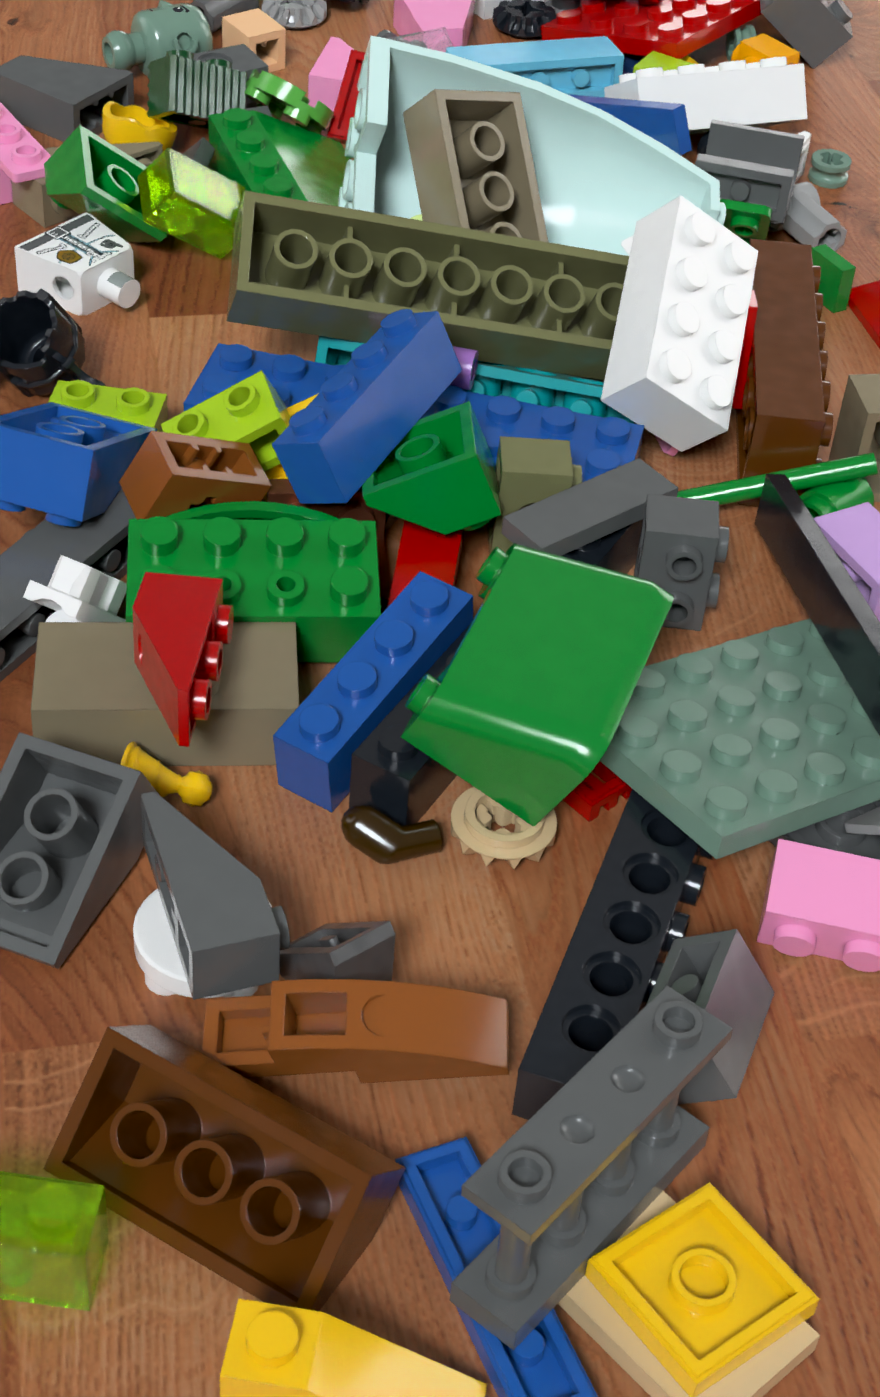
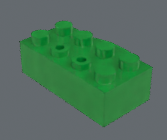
(274, 567)

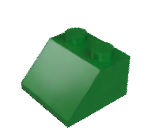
(102, 181)
(438, 475)

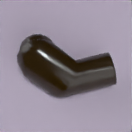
(386, 839)

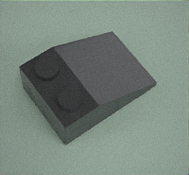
(63, 844)

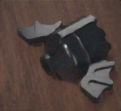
(39, 344)

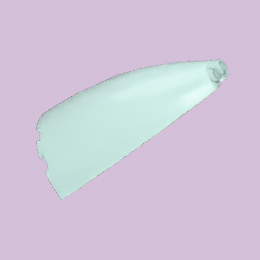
(588, 165)

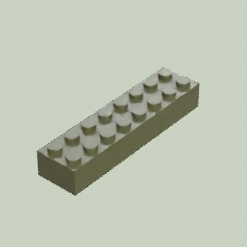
(496, 293)

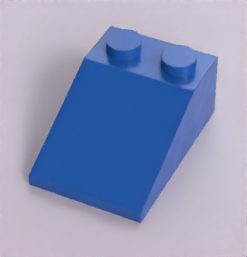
(64, 461)

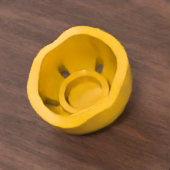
(133, 125)

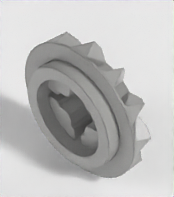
(296, 13)

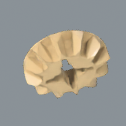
(472, 822)

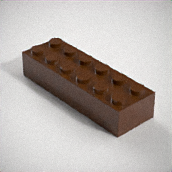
(785, 386)

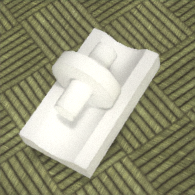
(79, 594)

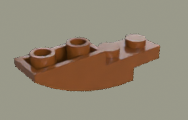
(359, 1026)

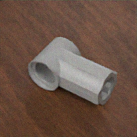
(809, 220)

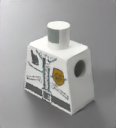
(79, 266)

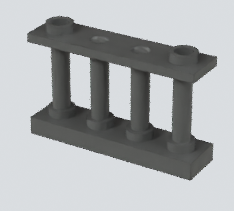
(587, 1166)

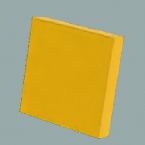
(701, 1289)

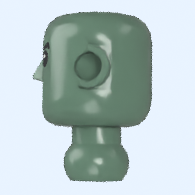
(155, 33)

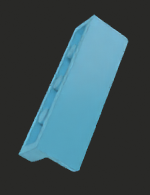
(567, 65)

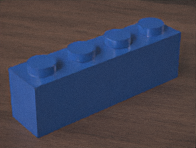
(367, 407)
(364, 687)

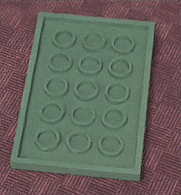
(748, 739)

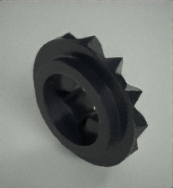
(522, 18)

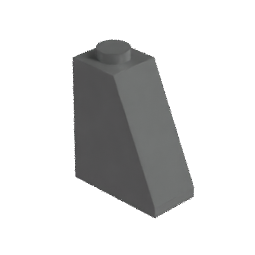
(61, 94)

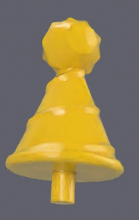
(193, 788)

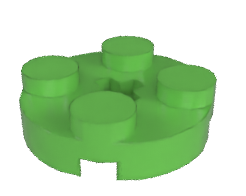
(287, 100)

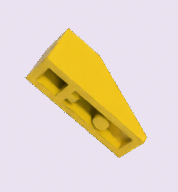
(313, 1354)

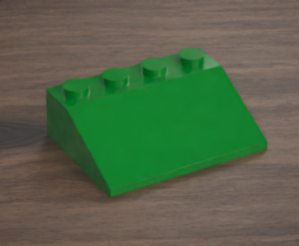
(276, 156)

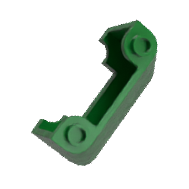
(538, 677)

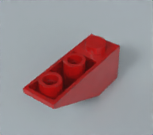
(180, 645)

